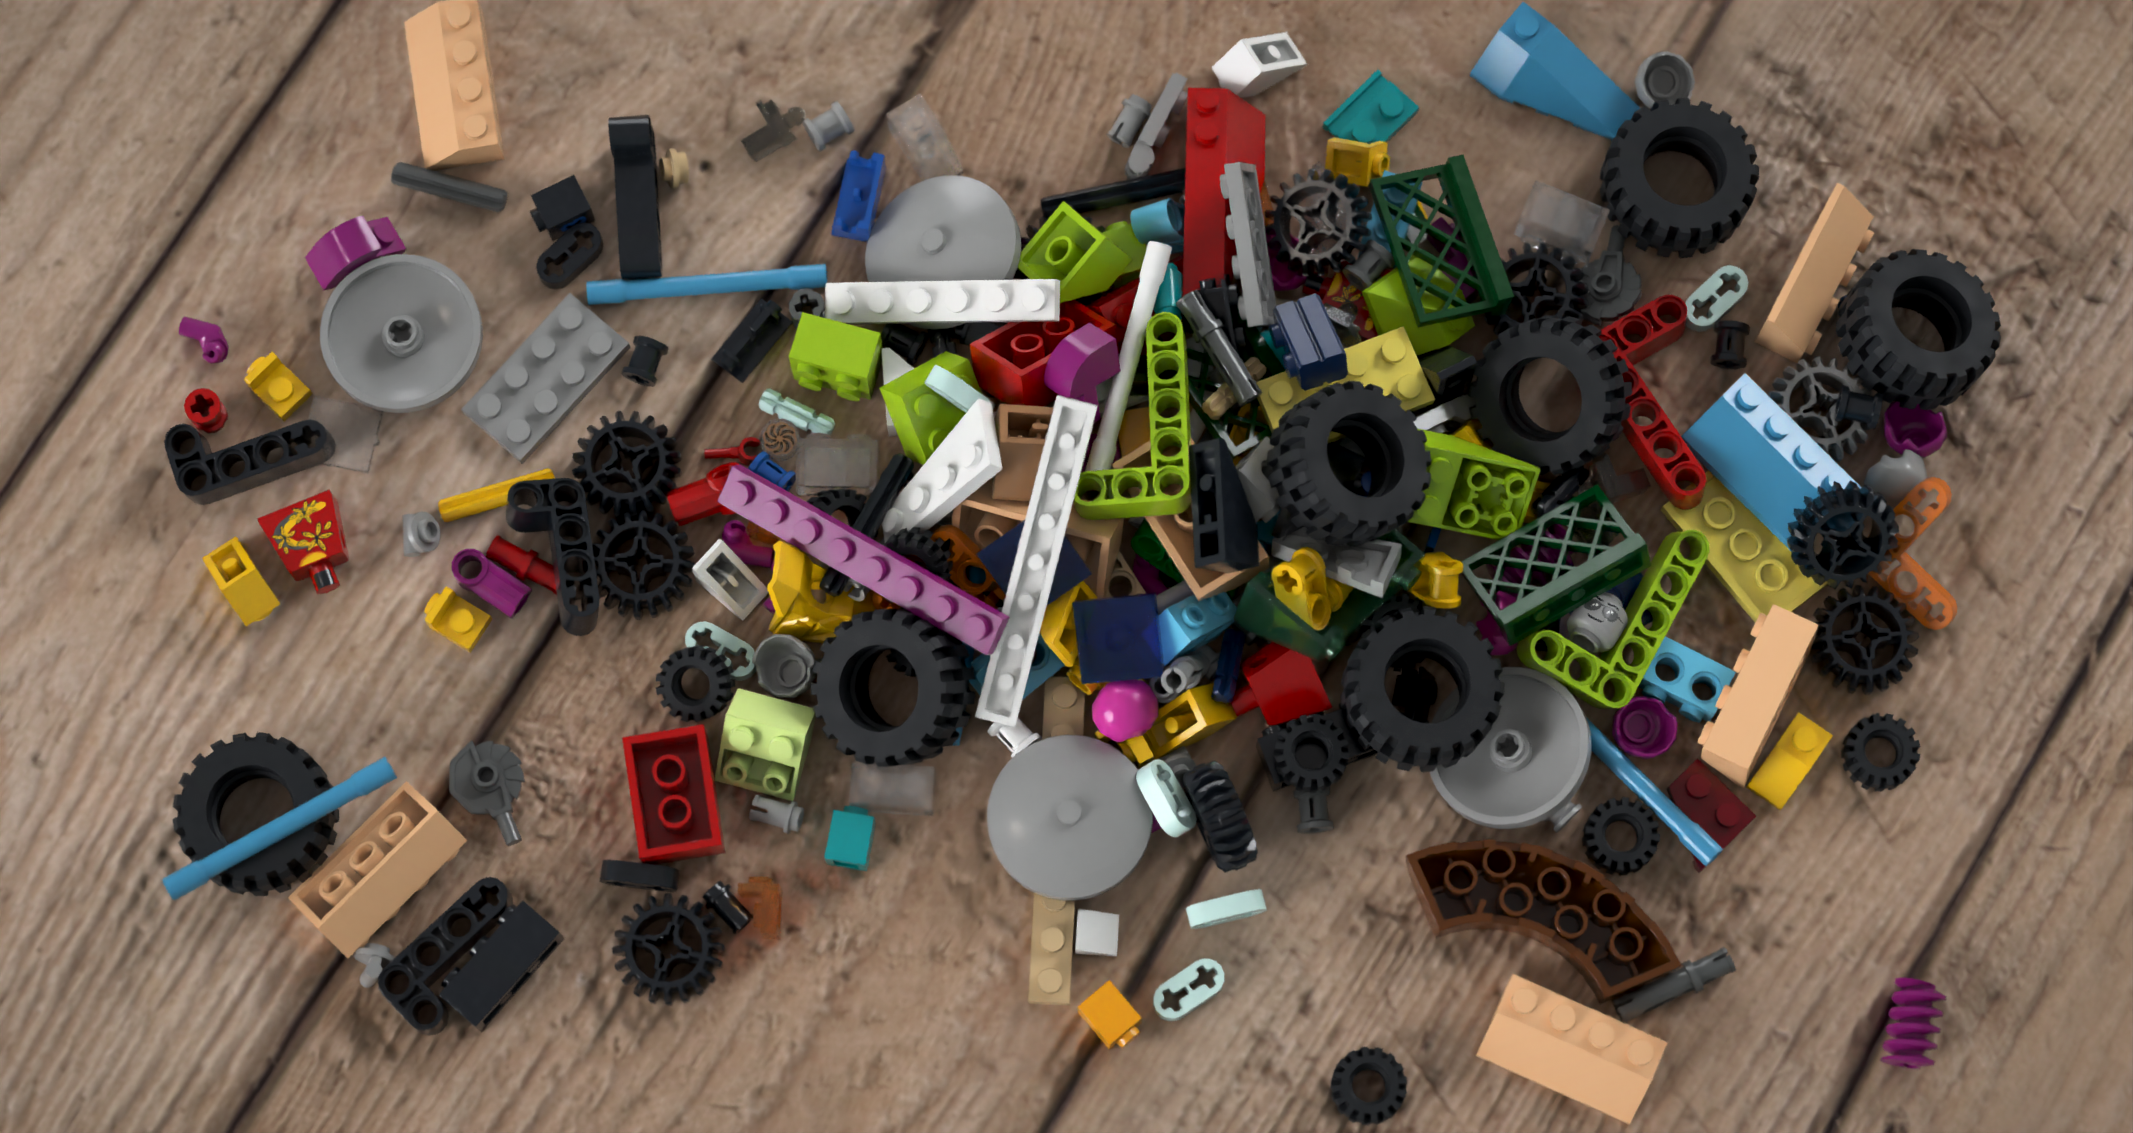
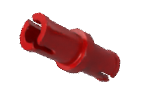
(524, 563)

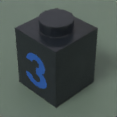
(561, 207)

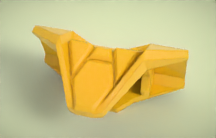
(793, 601)

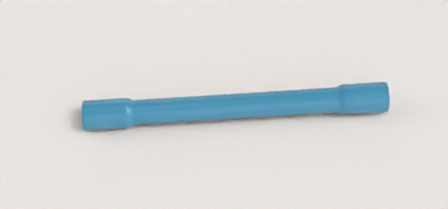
(623, 290)
(1688, 832)
(201, 871)

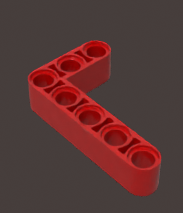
(1661, 432)

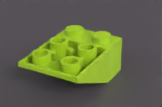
(1474, 488)

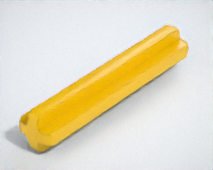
(484, 498)

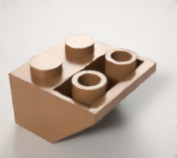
(1021, 441)

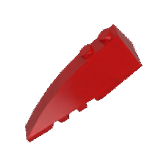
(1218, 132)

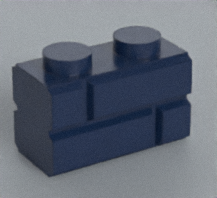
(1309, 342)

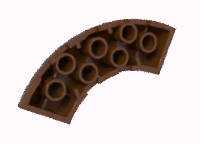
(1545, 899)

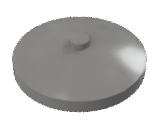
(944, 233)
(401, 333)
(1526, 761)
(1069, 818)

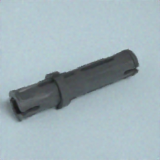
(1225, 358)
(1669, 987)

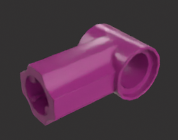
(492, 583)

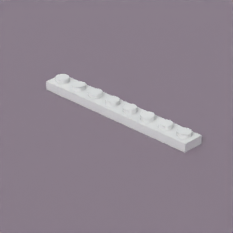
(1037, 559)

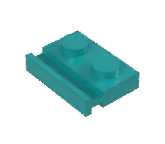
(1372, 112)

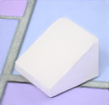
(1097, 933)

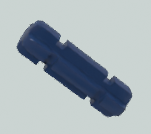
(1228, 666)

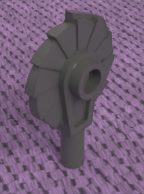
(1611, 283)
(486, 783)

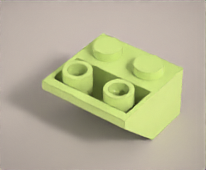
(764, 744)

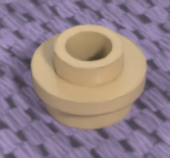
(674, 168)

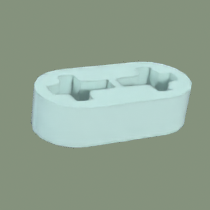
(1722, 304)
(953, 389)
(725, 642)
(1166, 798)
(1226, 909)
(1183, 981)

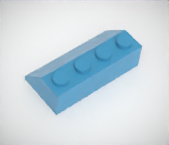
(1762, 455)

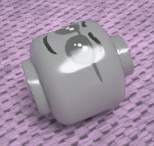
(1597, 623)

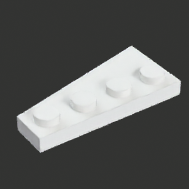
(950, 475)

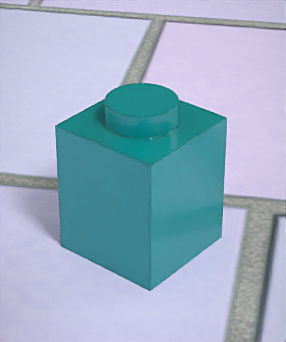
(850, 838)

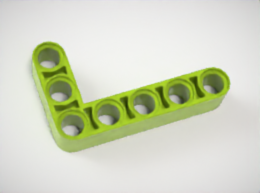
(1163, 433)
(1643, 642)

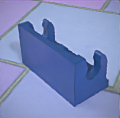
(859, 196)

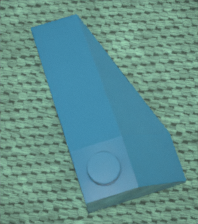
(1545, 71)

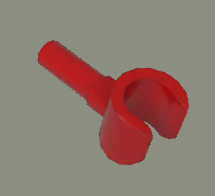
(734, 452)

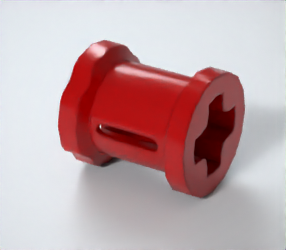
(194, 410)

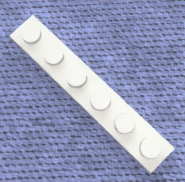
(943, 301)

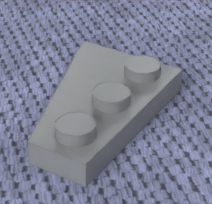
(1362, 566)

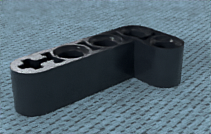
(636, 196)
(252, 452)
(566, 555)
(451, 950)

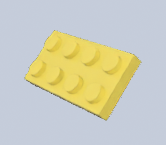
(1380, 361)
(1744, 552)

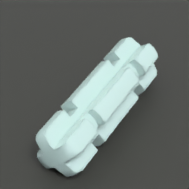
(795, 412)

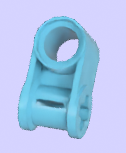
(1160, 223)

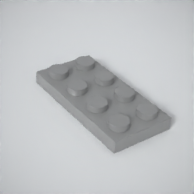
(1252, 256)
(546, 378)

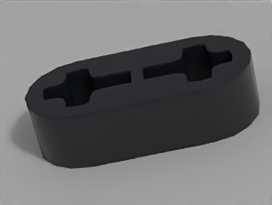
(563, 249)
(639, 875)

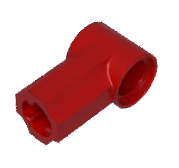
(700, 497)

